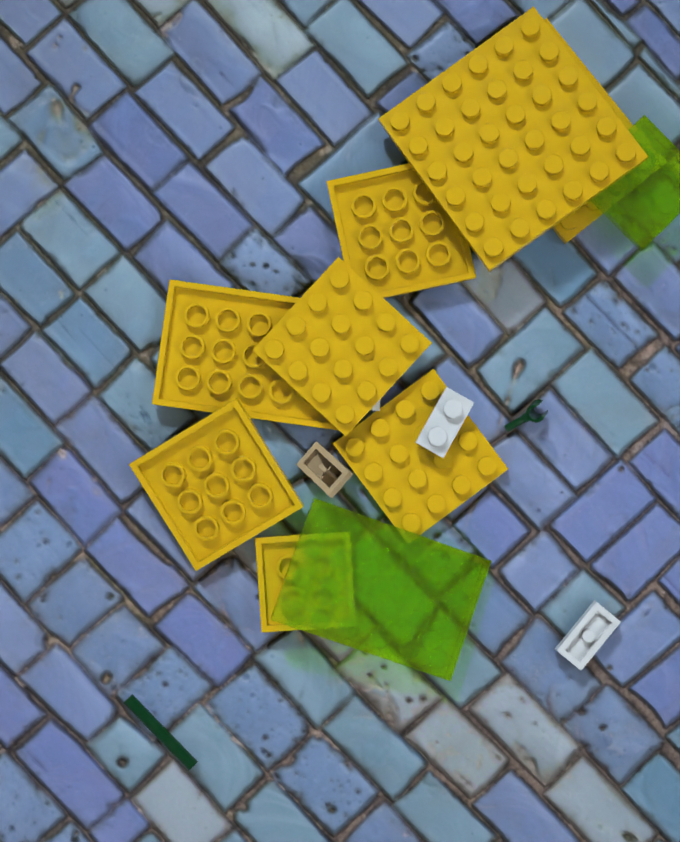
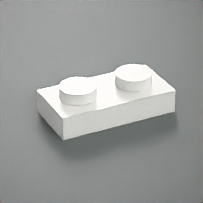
(444, 422)
(587, 635)

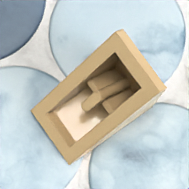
(324, 469)

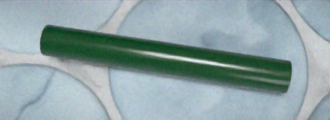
(160, 732)

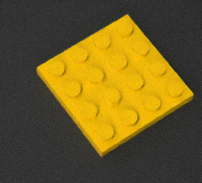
(397, 232)
(342, 346)
(407, 479)
(216, 484)

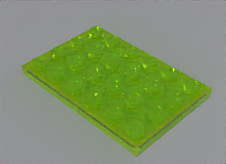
(381, 589)

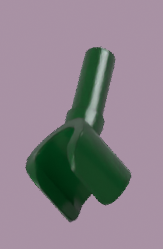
(530, 415)

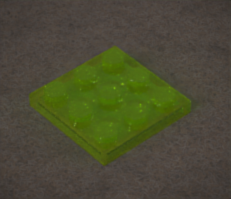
(648, 195)

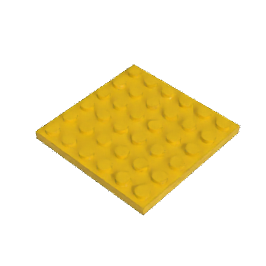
(512, 139)

